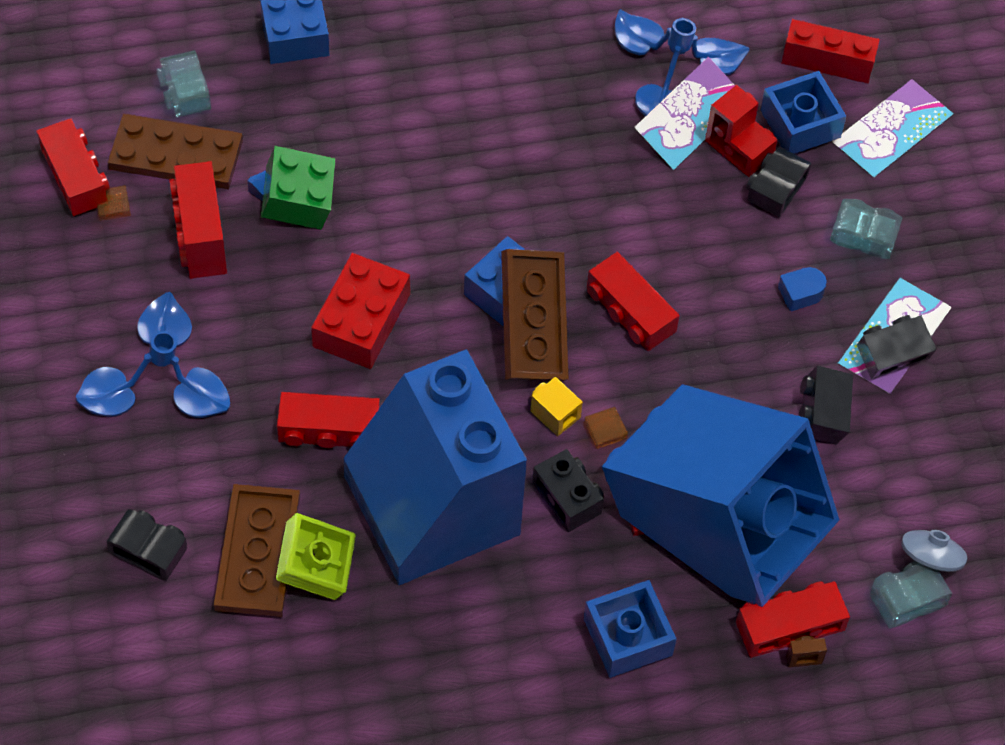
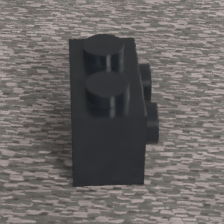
(896, 346)
(827, 403)
(568, 490)

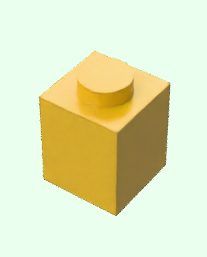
(556, 406)

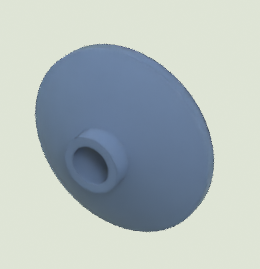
(934, 550)

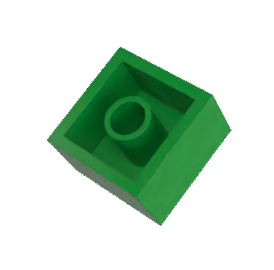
(298, 187)

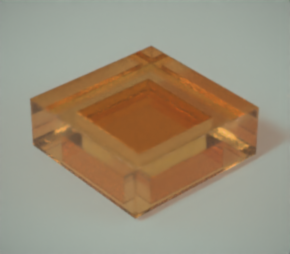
(117, 204)
(606, 427)

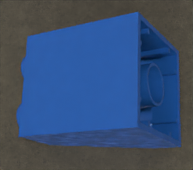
(438, 470)
(725, 489)

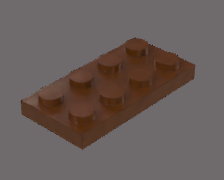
(157, 145)
(534, 315)
(253, 550)

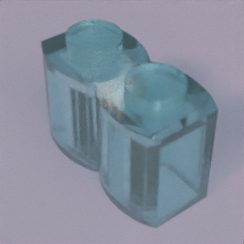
(184, 84)
(866, 228)
(909, 594)

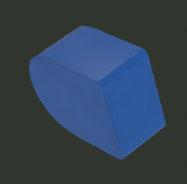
(802, 287)

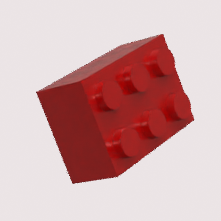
(198, 220)
(361, 310)

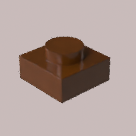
(806, 651)

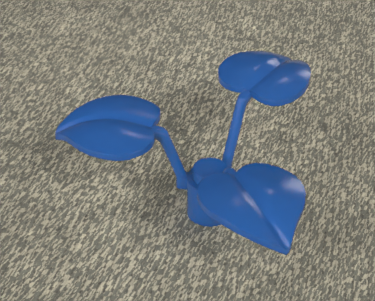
(640, 34)
(163, 327)

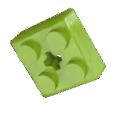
(329, 568)

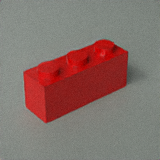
(830, 51)
(73, 166)
(632, 301)
(323, 418)
(790, 615)

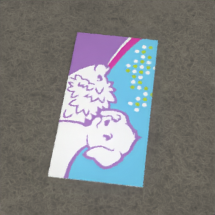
(682, 117)
(892, 127)
(900, 301)

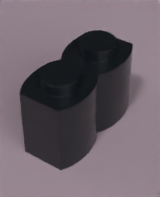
(778, 181)
(147, 544)

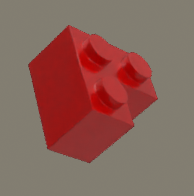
(736, 133)

